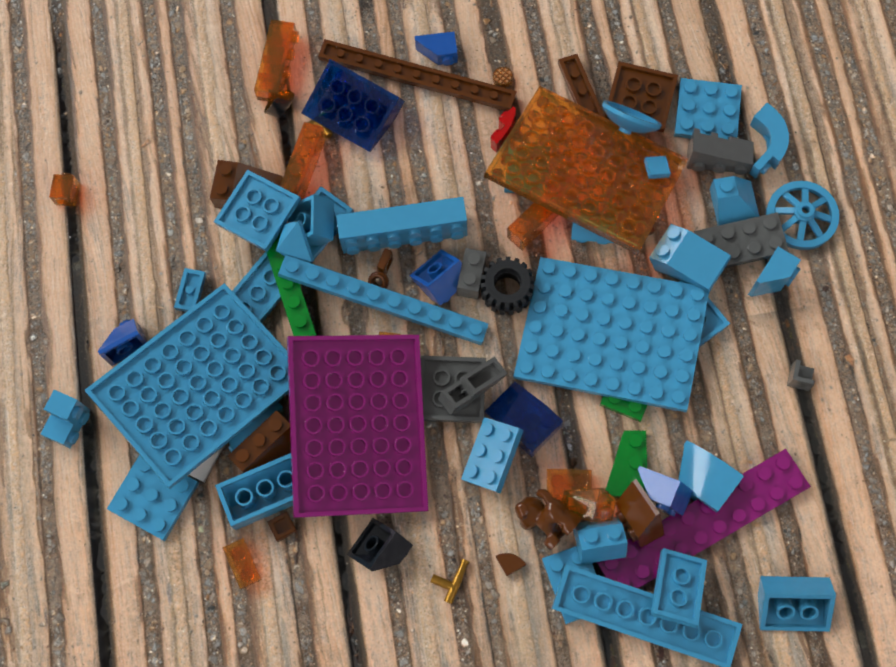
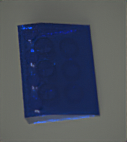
(352, 106)

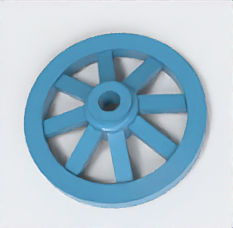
(802, 218)

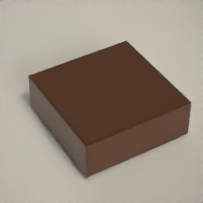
(385, 261)
(282, 526)

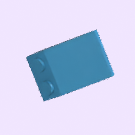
(689, 258)

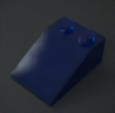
(528, 413)

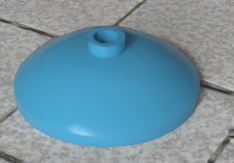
(630, 119)

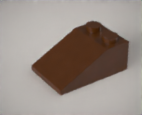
(229, 175)

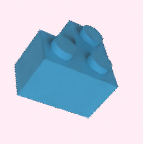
(65, 419)

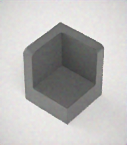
(800, 376)

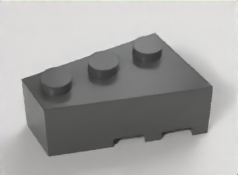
(719, 154)

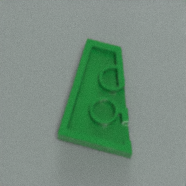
(629, 456)

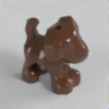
(547, 518)

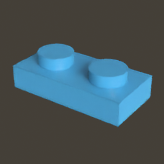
(190, 289)

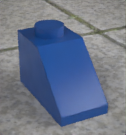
(438, 47)

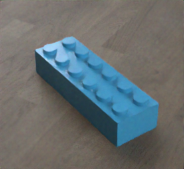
(402, 225)

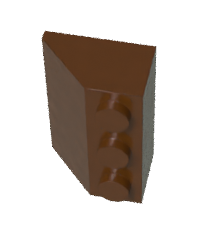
(263, 445)

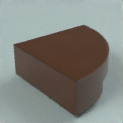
(510, 563)

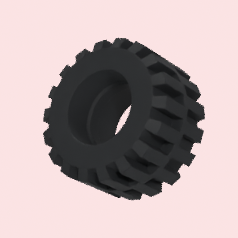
(507, 269)

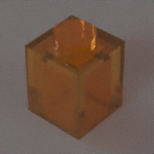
(64, 189)

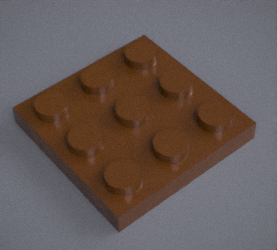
(644, 90)

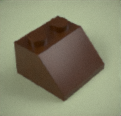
(639, 515)

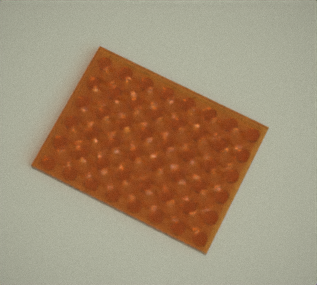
(585, 169)

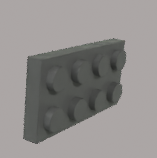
(747, 239)

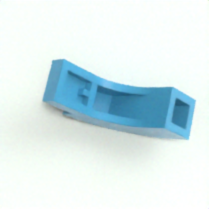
(775, 132)

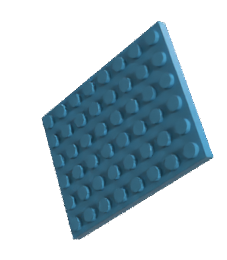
(612, 334)
(194, 385)

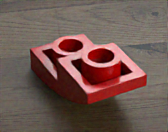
(506, 124)

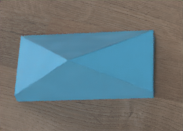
(294, 242)

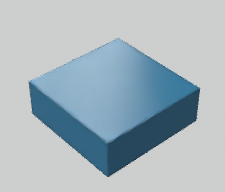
(657, 167)

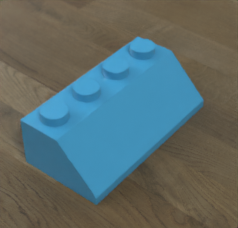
(257, 492)

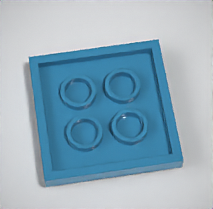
(708, 108)
(257, 210)
(149, 502)

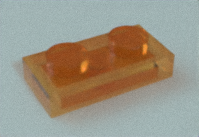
(242, 563)

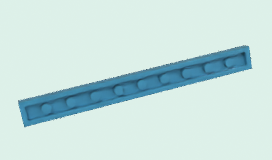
(383, 300)

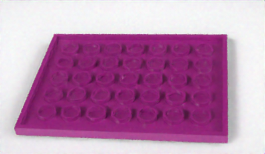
(356, 425)

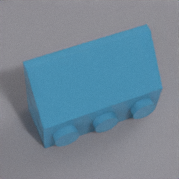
(795, 603)

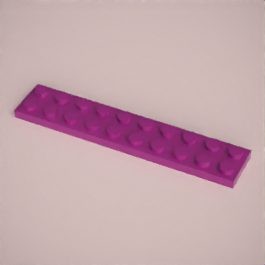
(700, 527)

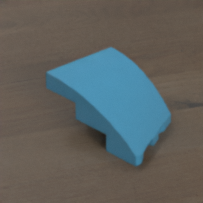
(707, 476)

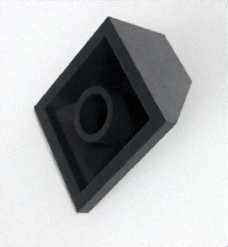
(379, 547)

